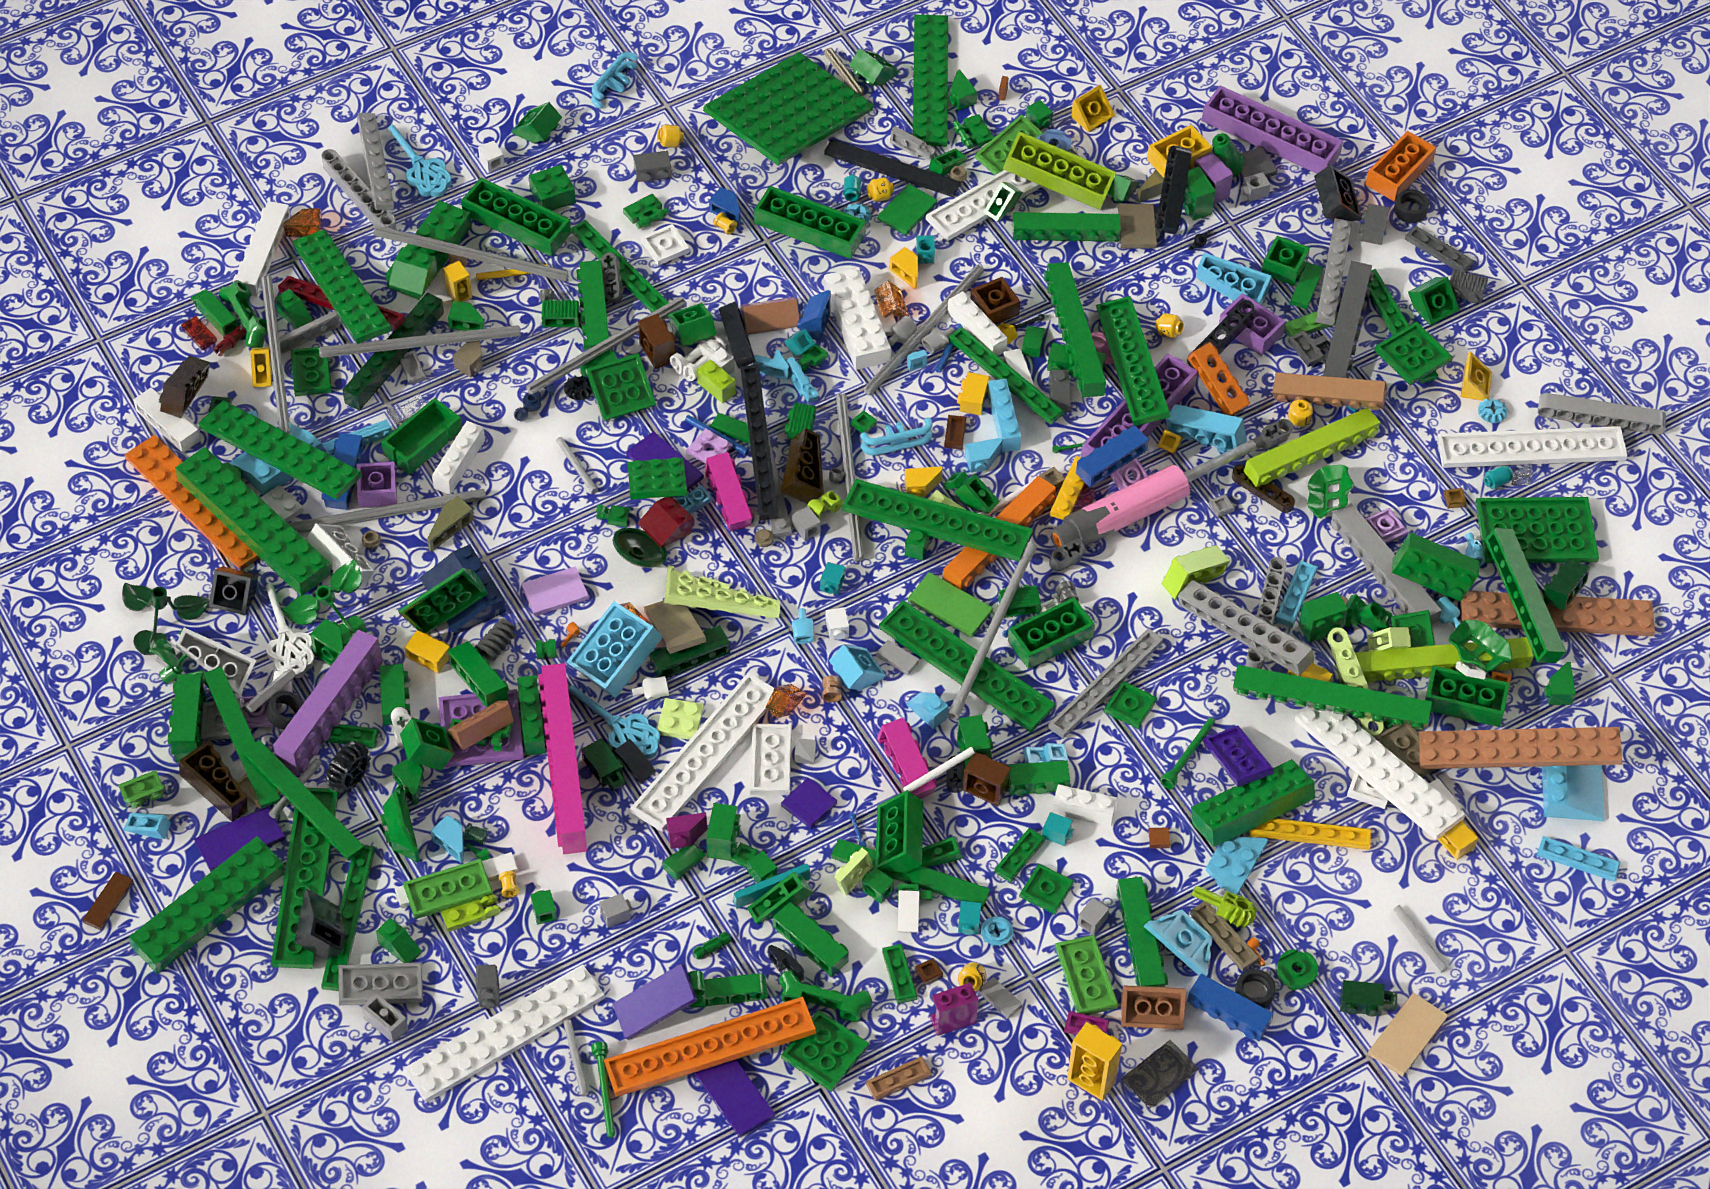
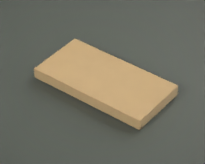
(1407, 1034)

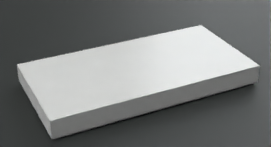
(771, 759)

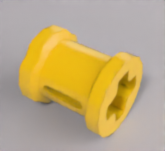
(725, 223)
(509, 885)

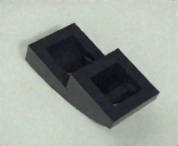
(635, 760)
(784, 960)

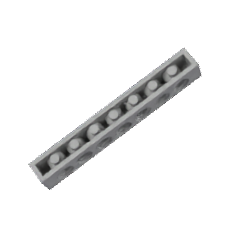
(1246, 627)

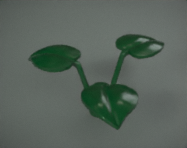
(137, 597)

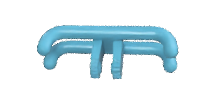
(613, 77)
(897, 440)

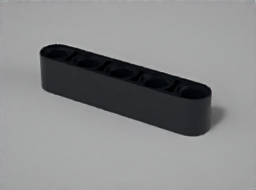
(1173, 189)
(1230, 331)
(737, 334)

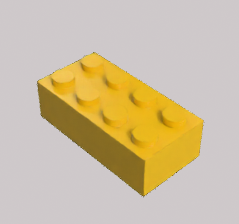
(1094, 1061)

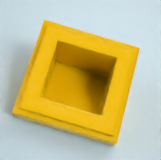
(1009, 331)
(1170, 441)

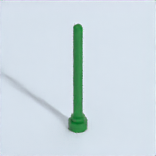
(1170, 778)
(600, 1052)

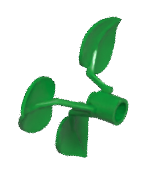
(303, 608)
(167, 654)

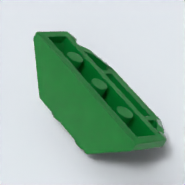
(399, 825)

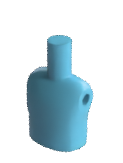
(1474, 549)
(1449, 611)
(803, 628)

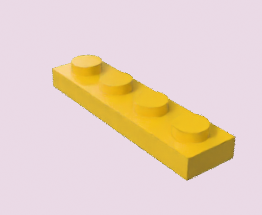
(1068, 493)

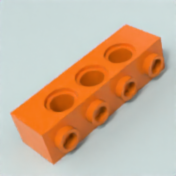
(1199, 360)

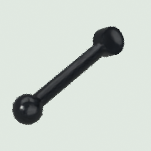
(1040, 317)

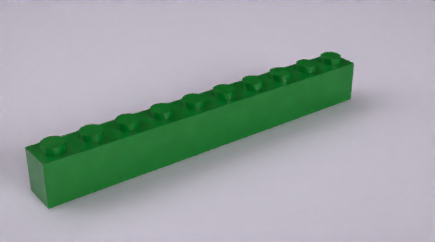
(1075, 330)
(1332, 696)

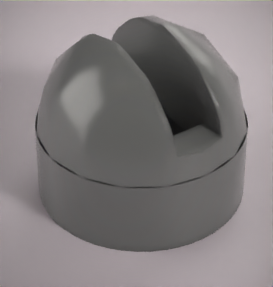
(546, 294)
(836, 475)

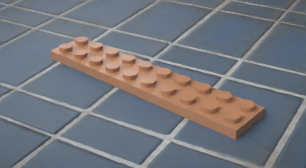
(1581, 615)
(1520, 747)

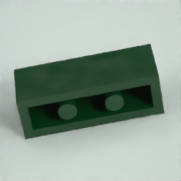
(1566, 584)

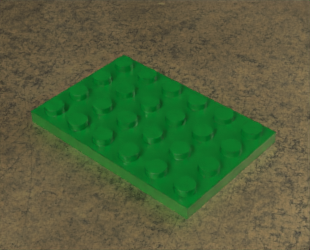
(1544, 526)

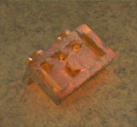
(891, 300)

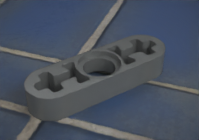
(617, 283)

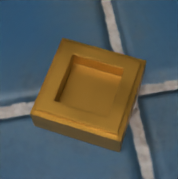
(1454, 498)

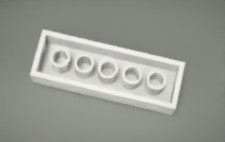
(857, 318)

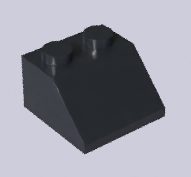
(233, 590)

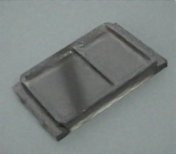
(1160, 1074)

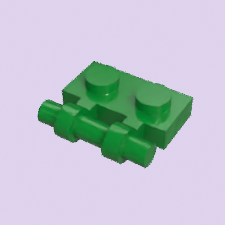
(977, 129)
(644, 207)

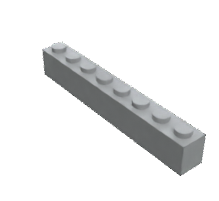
(1378, 559)

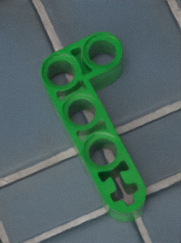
(727, 989)

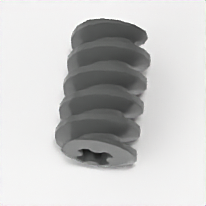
(496, 639)

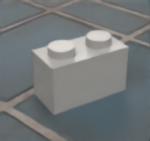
(384, 1018)

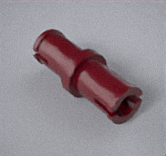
(229, 341)

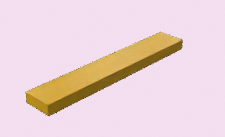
(1314, 833)

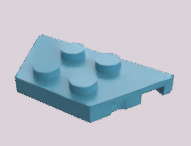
(1235, 861)
(1184, 939)

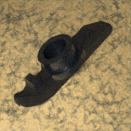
(1199, 240)

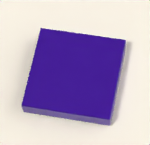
(809, 803)

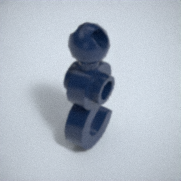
(531, 403)

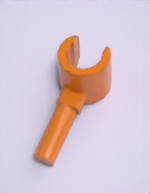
(573, 631)
(1253, 943)

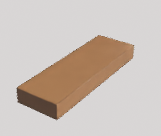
(898, 1078)

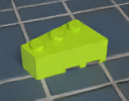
(1196, 566)

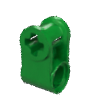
(1374, 617)

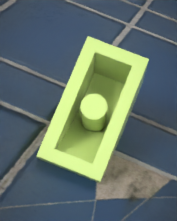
(1389, 639)

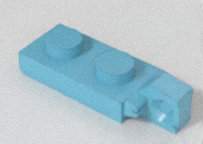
(801, 381)

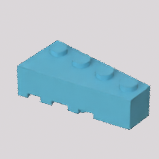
(1233, 278)
(1207, 427)

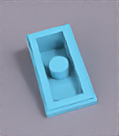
(148, 825)

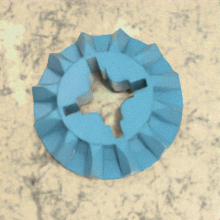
(865, 213)
(1487, 414)
(1003, 926)

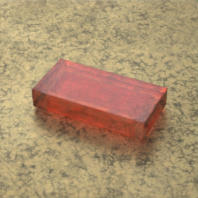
(198, 333)

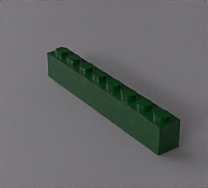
(384, 363)

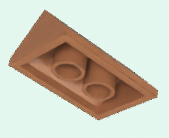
(770, 315)
(481, 724)
(1153, 1007)

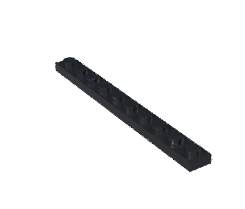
(759, 442)

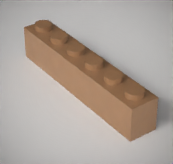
(1330, 390)

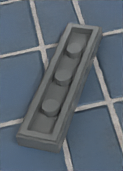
(1439, 249)

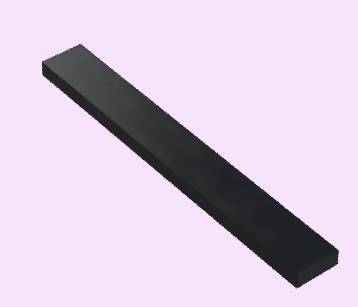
(891, 168)

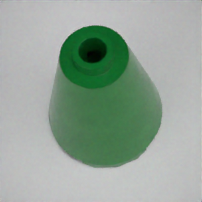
(1228, 153)

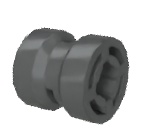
(1066, 591)

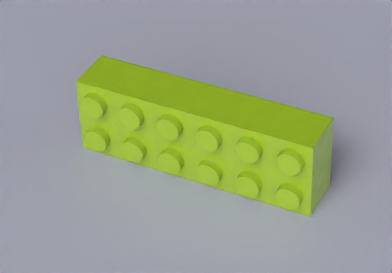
(1059, 170)

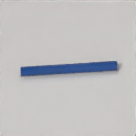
(948, 350)
(698, 424)

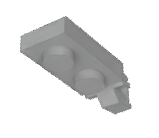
(911, 144)

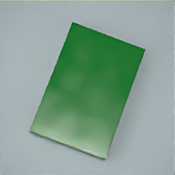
(907, 209)
(310, 372)

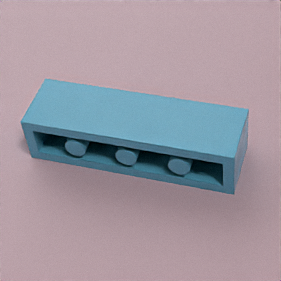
(1004, 415)

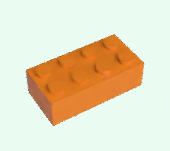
(1400, 165)

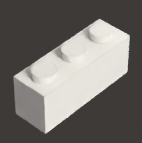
(1084, 805)

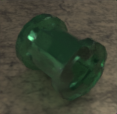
(475, 833)

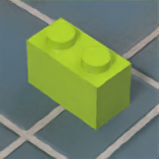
(716, 381)

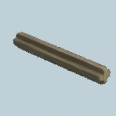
(843, 71)

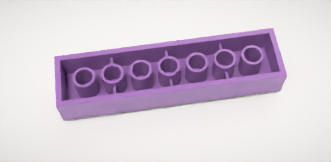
(1271, 130)
(1176, 382)
(328, 702)

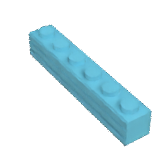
(369, 434)

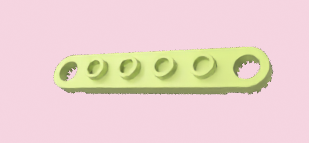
(1350, 670)

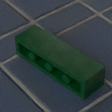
(672, 664)

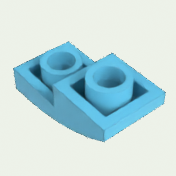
(695, 499)

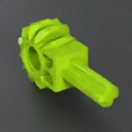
(1229, 906)

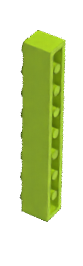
(1312, 447)

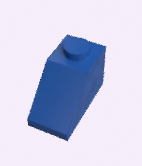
(725, 202)

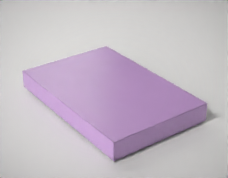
(554, 591)

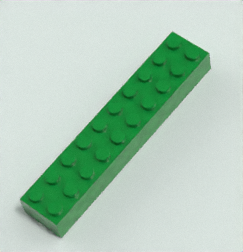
(253, 521)

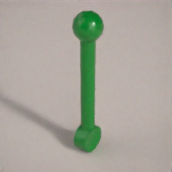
(1056, 449)

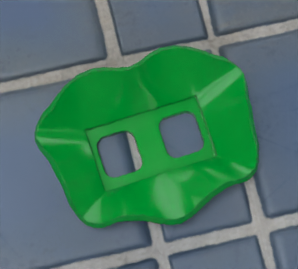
(1319, 489)
(1487, 641)

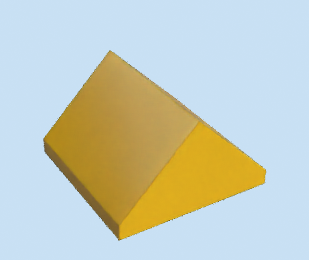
(1092, 108)
(1476, 379)

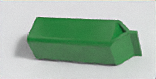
(215, 312)

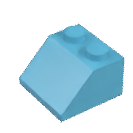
(856, 667)

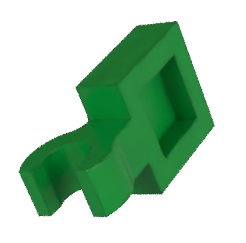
(813, 356)
(616, 515)
(1353, 605)
(497, 737)
(923, 894)

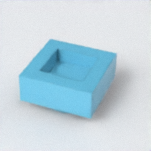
(917, 360)

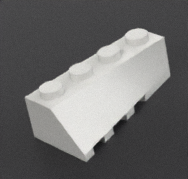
(337, 550)
(215, 655)

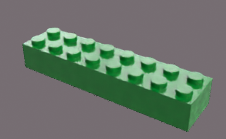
(206, 905)

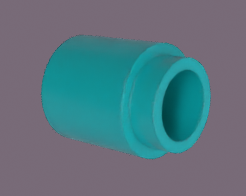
(852, 188)
(1498, 477)

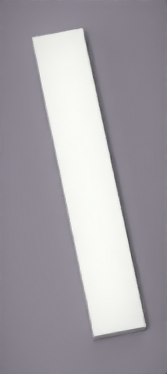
(492, 866)

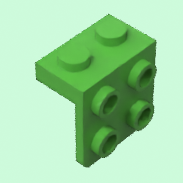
(141, 789)

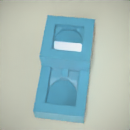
(1048, 753)

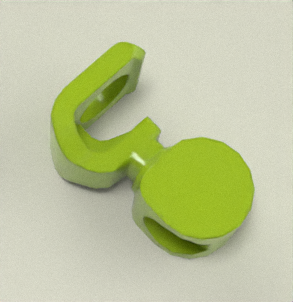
(828, 501)

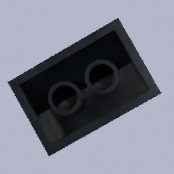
(1337, 195)

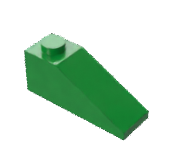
(791, 889)

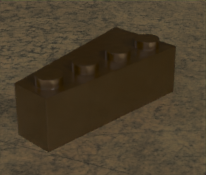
(183, 386)
(804, 468)
(213, 780)

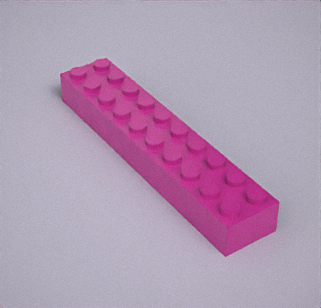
(562, 759)

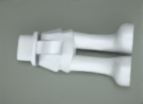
(703, 350)

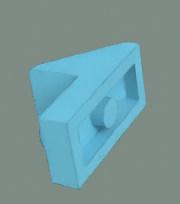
(773, 367)

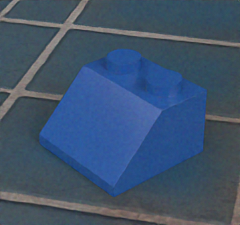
(816, 315)

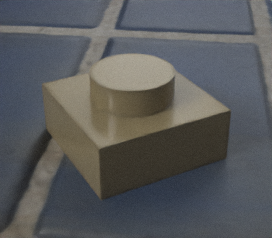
(1053, 476)

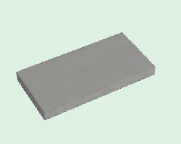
(393, 982)

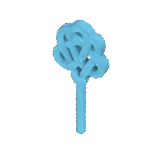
(431, 169)
(633, 727)

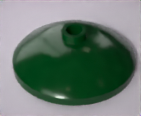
(638, 548)

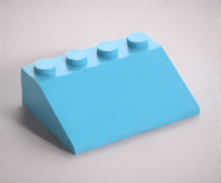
(264, 476)
(615, 649)
(1573, 792)

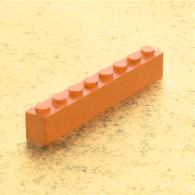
(1020, 511)

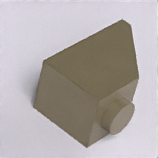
(469, 358)

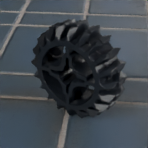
(348, 767)

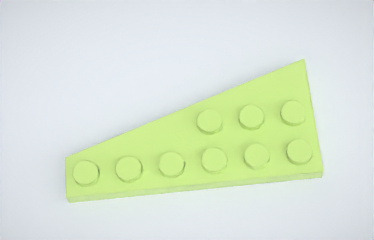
(715, 595)

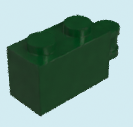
(603, 764)
(1366, 998)

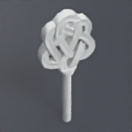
(292, 646)

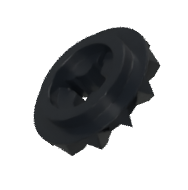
(578, 393)

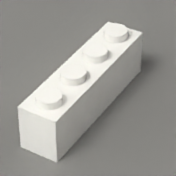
(974, 321)
(176, 430)
(458, 457)

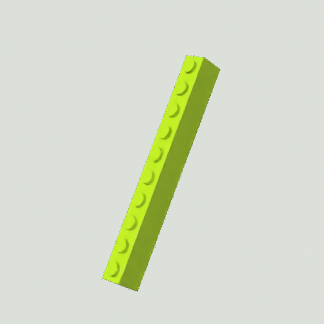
(1418, 661)

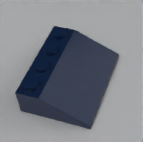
(482, 610)

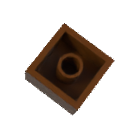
(996, 300)
(656, 340)
(986, 778)

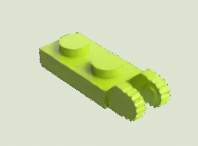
(470, 913)

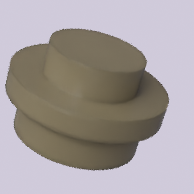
(958, 173)
(764, 538)
(371, 539)

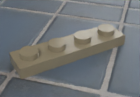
(1224, 936)

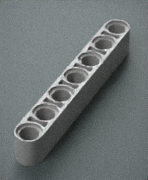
(355, 189)
(1601, 413)
(1275, 575)

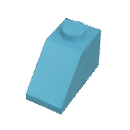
(982, 454)
(929, 708)
(449, 836)

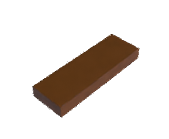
(108, 901)

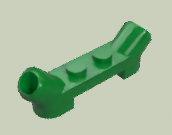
(256, 327)
(849, 1006)

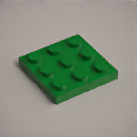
(1413, 353)
(620, 387)
(657, 478)
(828, 1053)

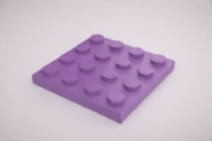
(466, 705)

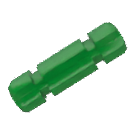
(711, 945)

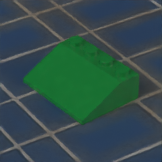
(444, 601)

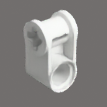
(399, 725)

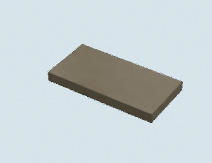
(675, 625)

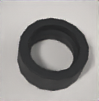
(1415, 196)
(283, 697)
(1259, 976)

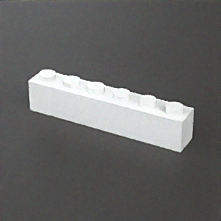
(263, 246)

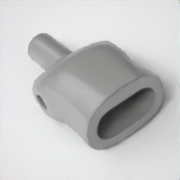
(902, 330)
(937, 339)

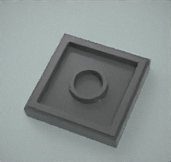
(1256, 162)

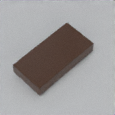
(955, 432)

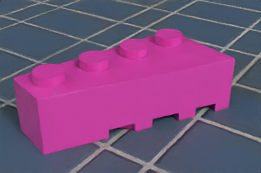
(728, 491)
(905, 755)

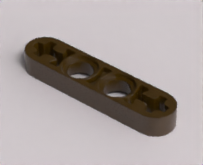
(1261, 491)

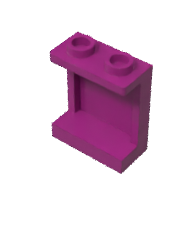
(954, 1009)

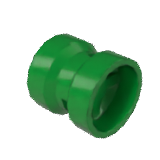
(546, 649)

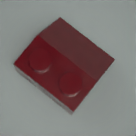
(666, 521)

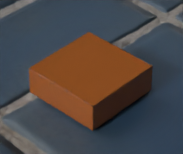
(1003, 88)
(1159, 837)

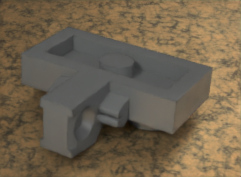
(1308, 348)

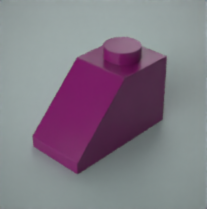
(686, 829)

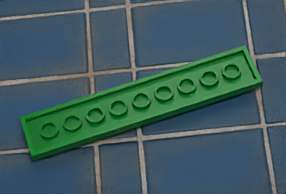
(930, 79)
(341, 286)
(1132, 361)
(280, 450)
(937, 520)
(955, 658)
(304, 870)

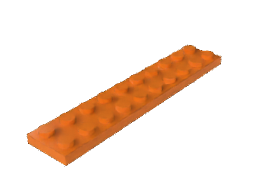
(158, 466)
(709, 1046)

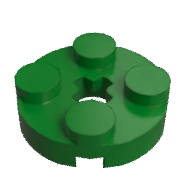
(1299, 959)

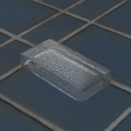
(406, 409)

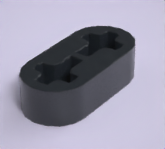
(959, 774)

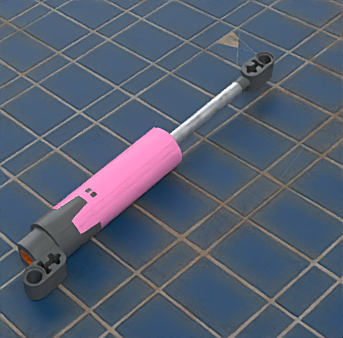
(1144, 499)

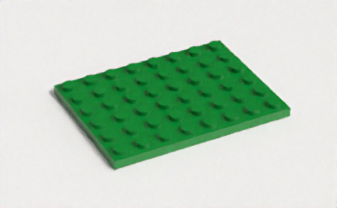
(788, 108)

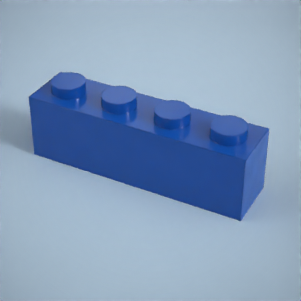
(348, 450)
(1112, 456)
(1229, 1007)

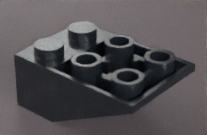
(320, 926)

